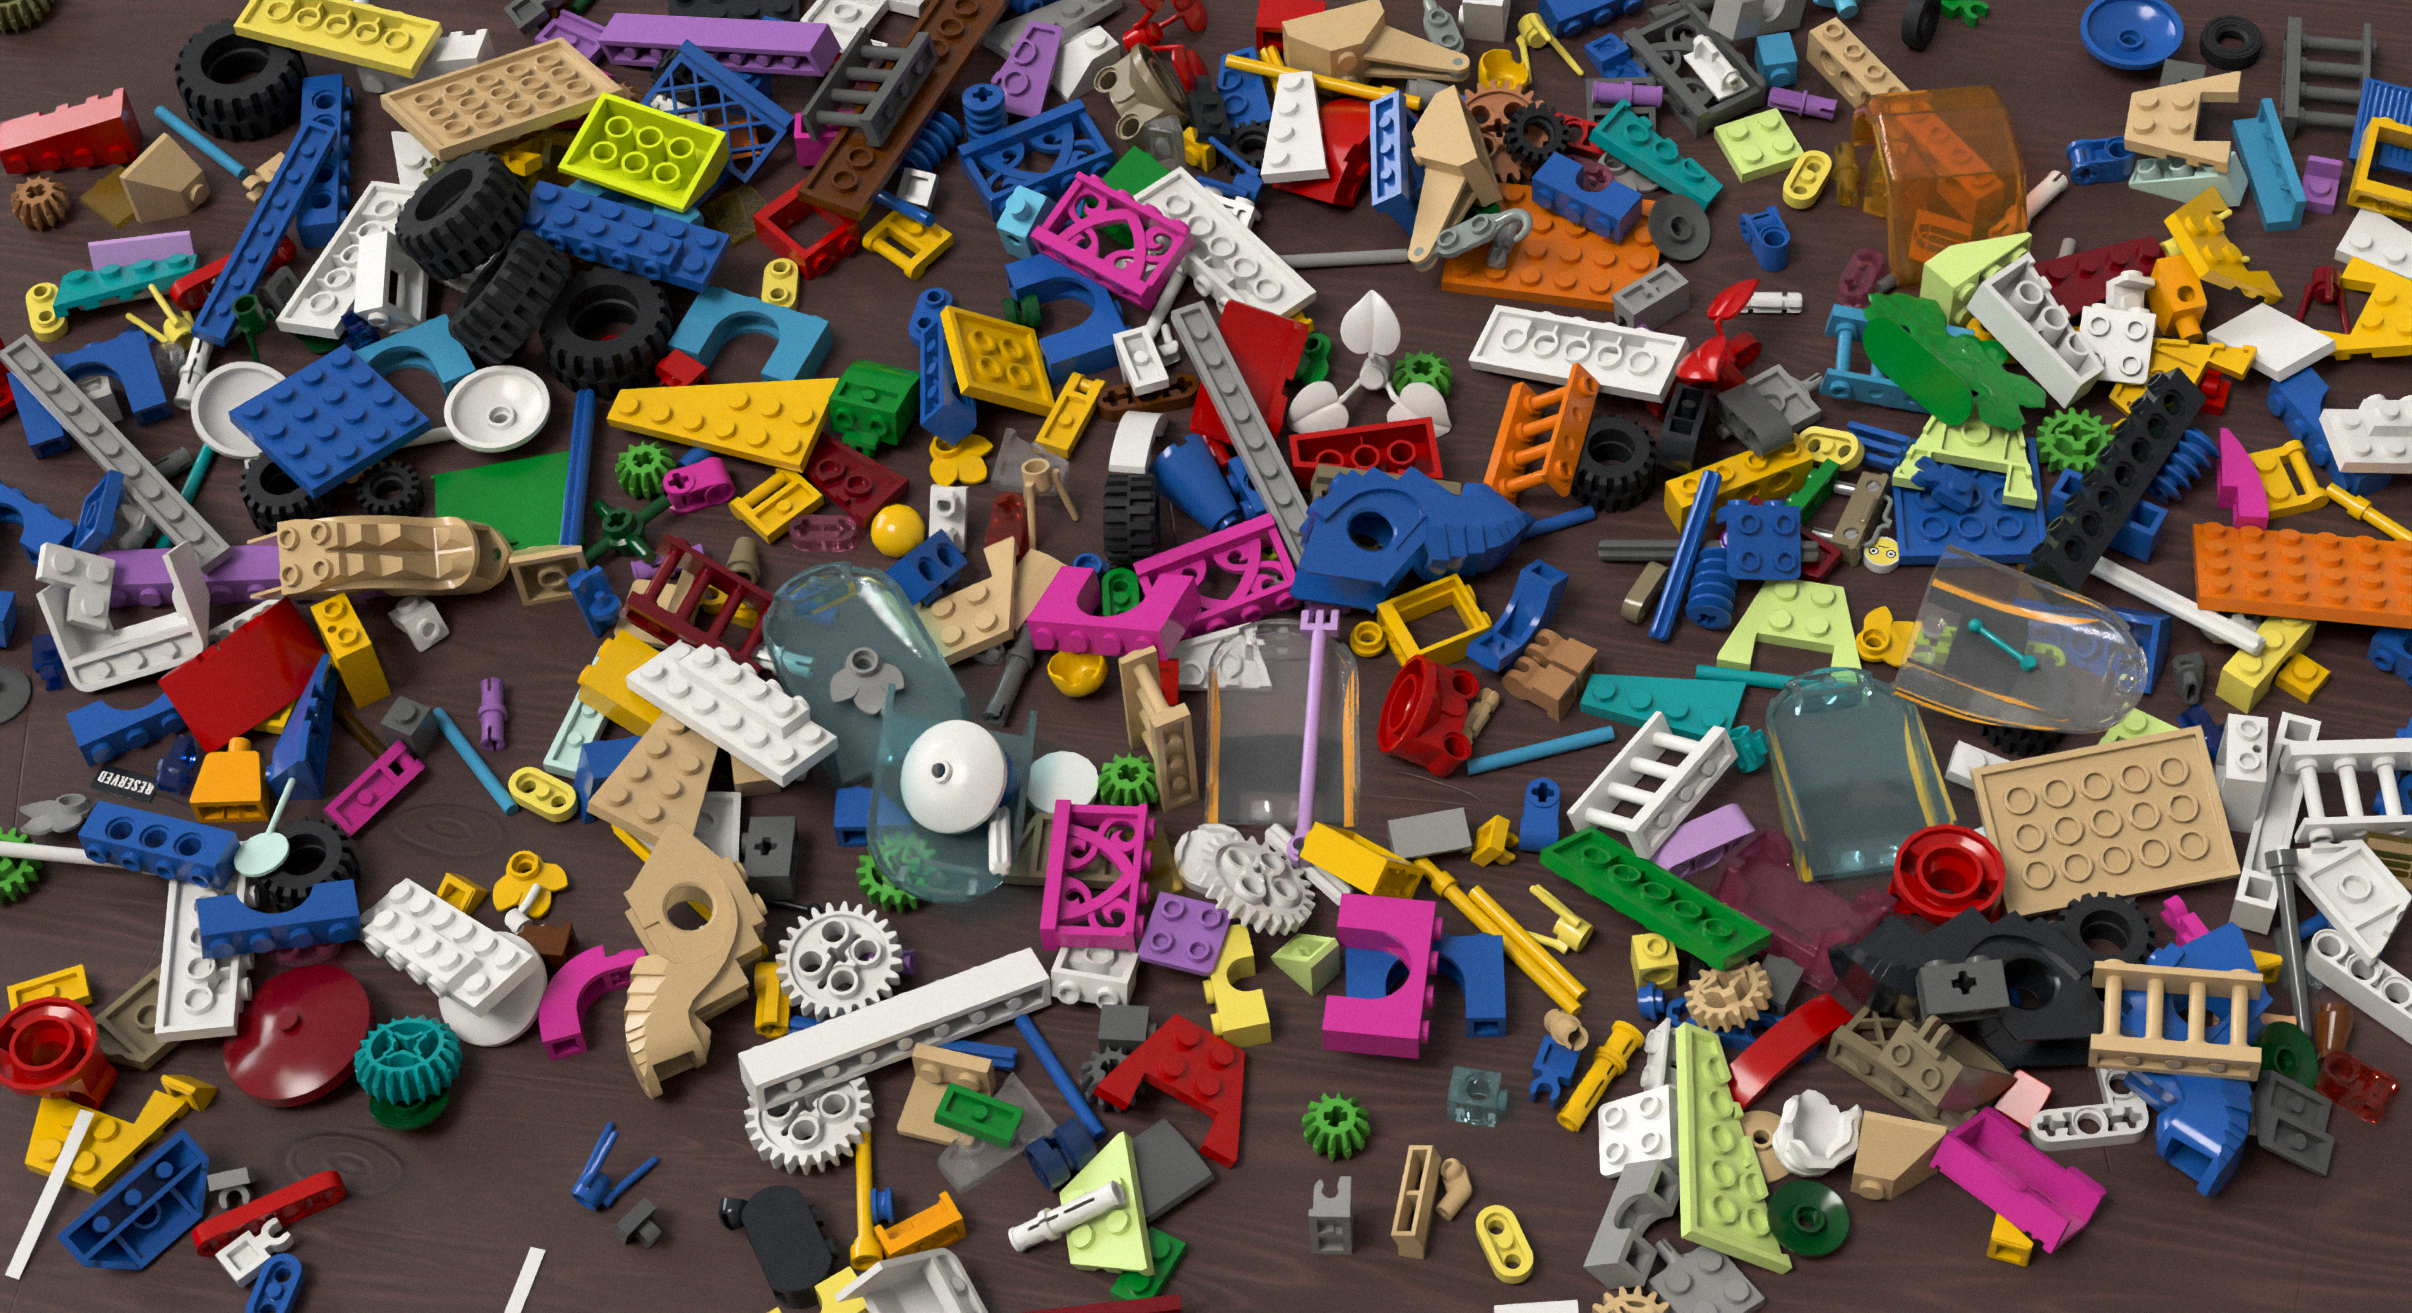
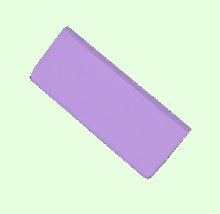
(132, 249)

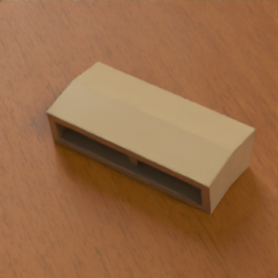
(1033, 578)
(1421, 1201)

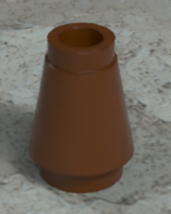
(2333, 1028)

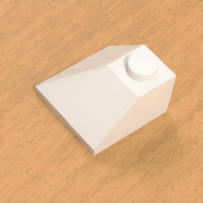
(1081, 60)

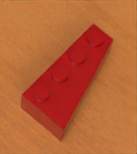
(72, 137)
(1386, 446)

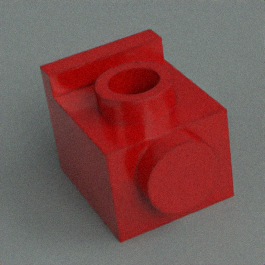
(681, 370)

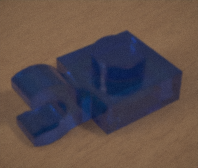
(359, 333)
(47, 661)

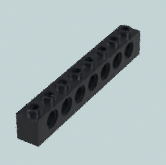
(2116, 481)

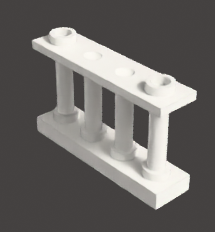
(2345, 759)
(1675, 797)

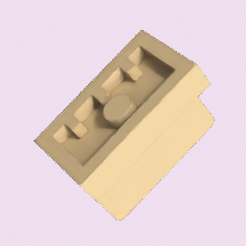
(934, 1072)

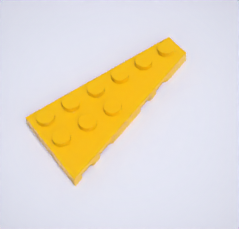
(752, 421)

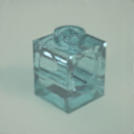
(1469, 1082)

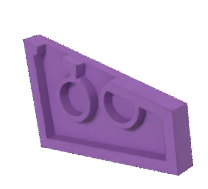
(1030, 70)

